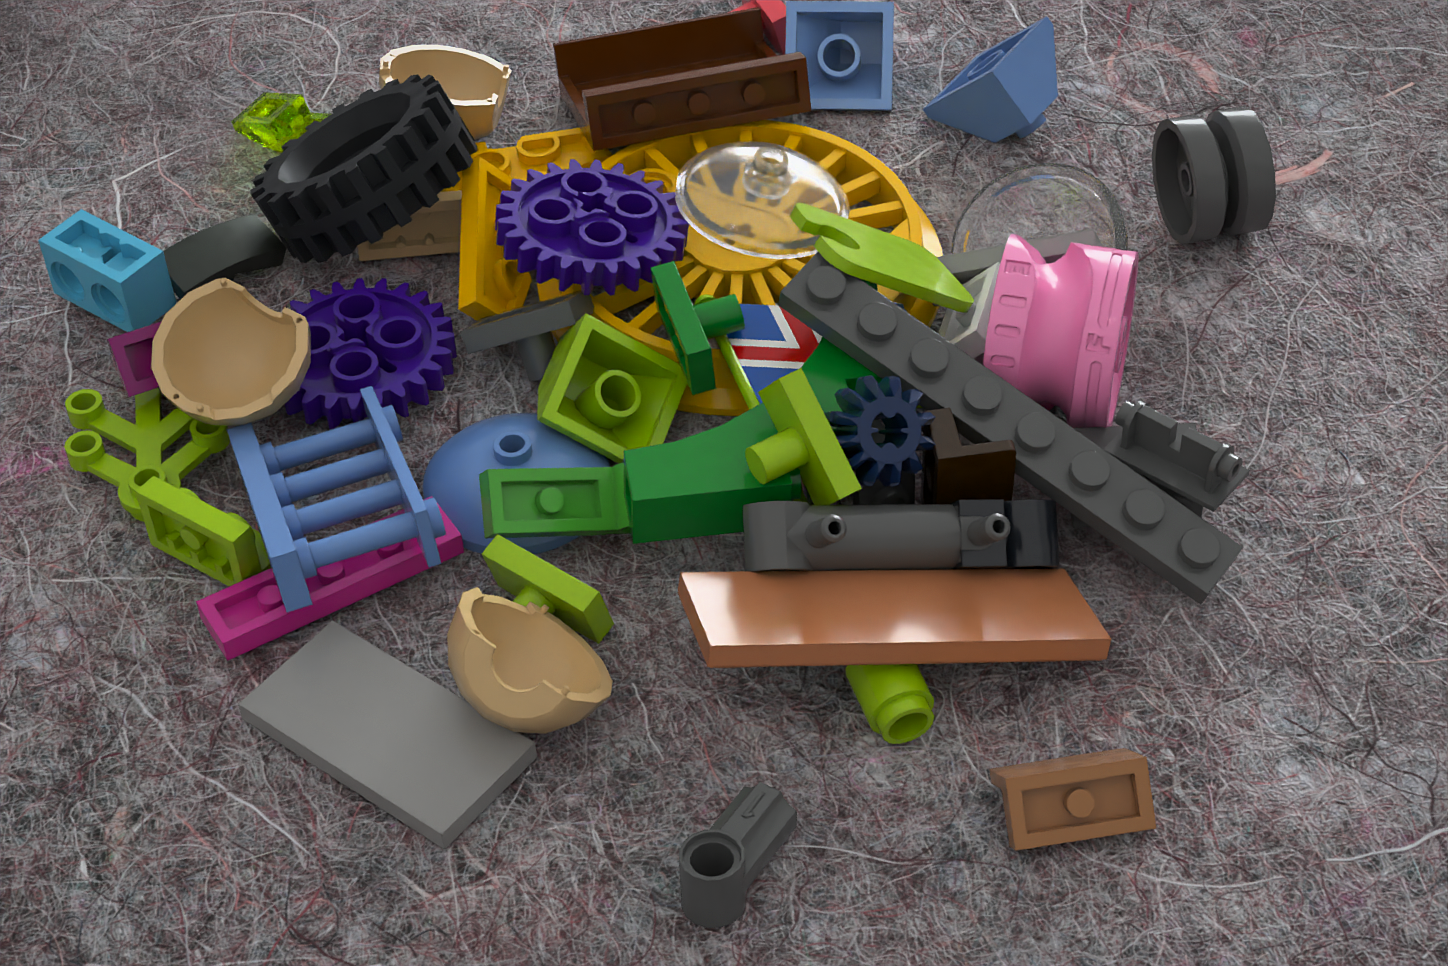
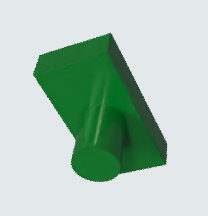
(693, 325)

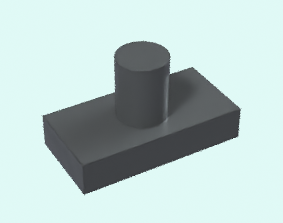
(529, 328)

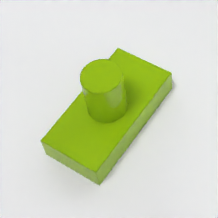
(801, 442)
(542, 583)

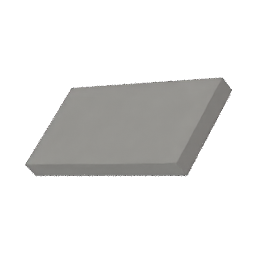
(388, 733)

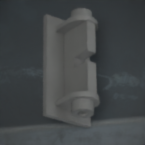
(1183, 463)

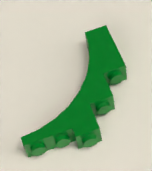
(704, 479)

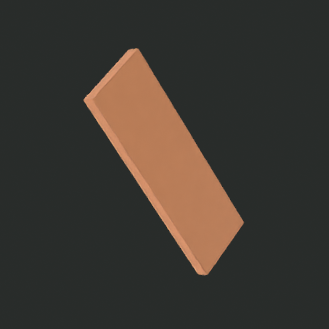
(889, 617)

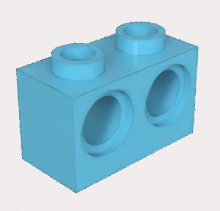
(107, 271)

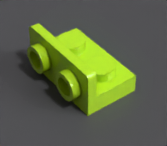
(200, 534)

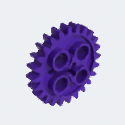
(590, 226)
(375, 341)

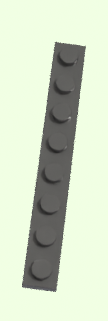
(989, 409)

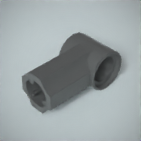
(729, 856)

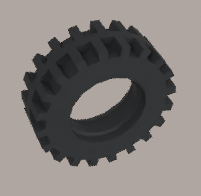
(364, 169)

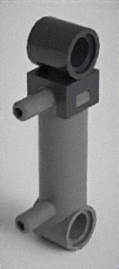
(901, 536)

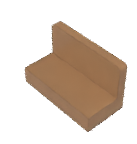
(1075, 798)

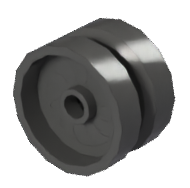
(1213, 174)

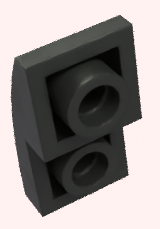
(222, 252)

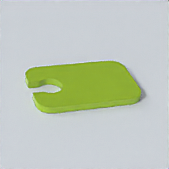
(882, 258)

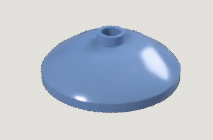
(498, 443)

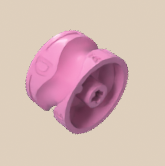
(1063, 327)

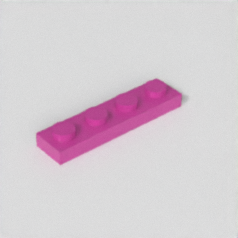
(254, 610)

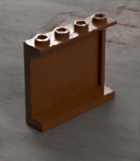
(678, 79)

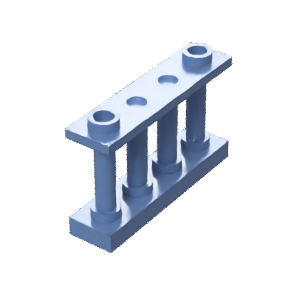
(284, 526)

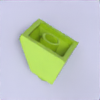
(609, 390)

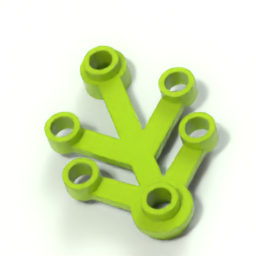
(145, 439)

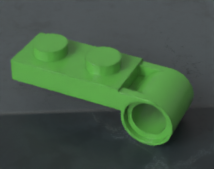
(553, 502)

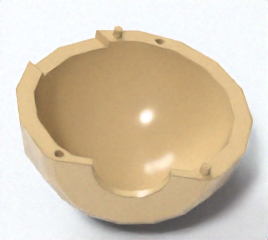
(471, 80)
(229, 355)
(523, 665)

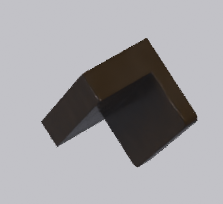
(966, 471)

